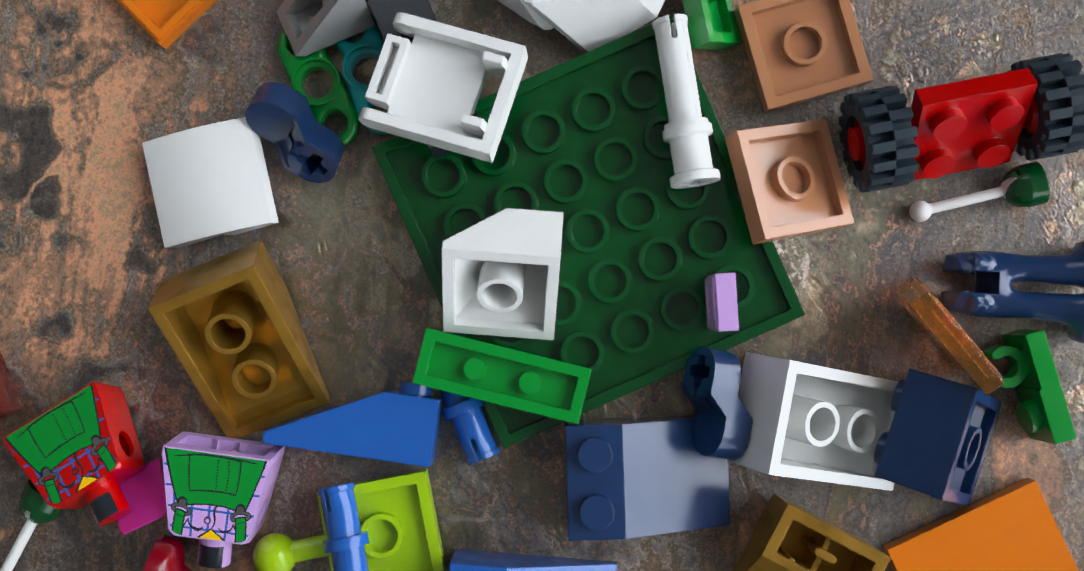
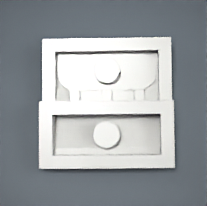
(209, 182)

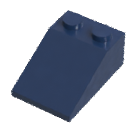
(641, 479)

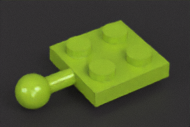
(399, 524)

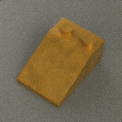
(240, 340)

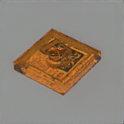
(952, 335)

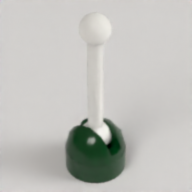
(1021, 186)
(37, 512)

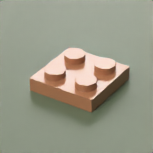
(802, 49)
(789, 180)

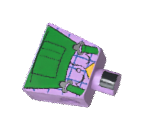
(218, 491)

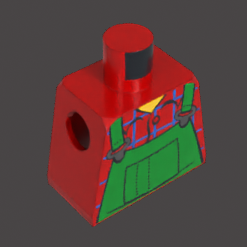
(82, 452)

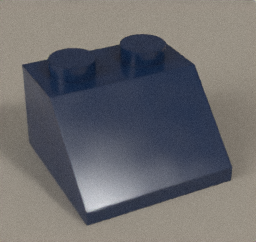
(937, 436)

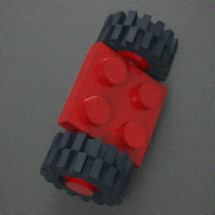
(964, 123)

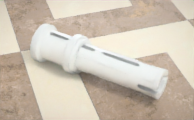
(686, 127)

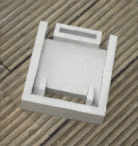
(437, 84)

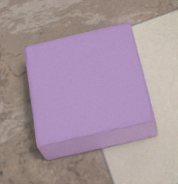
(721, 302)

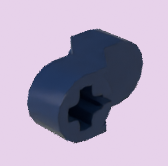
(289, 123)
(721, 420)

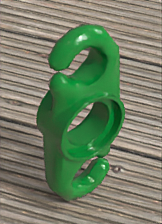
(336, 101)

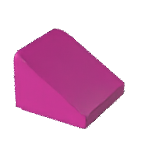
(145, 497)

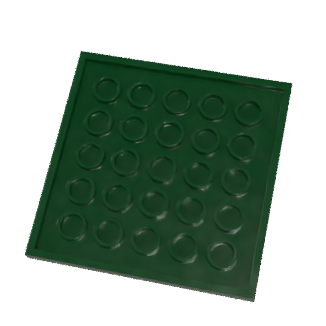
(631, 245)

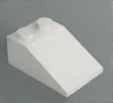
(814, 421)

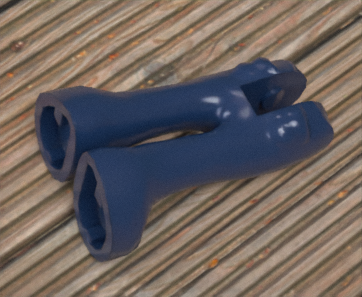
(997, 298)

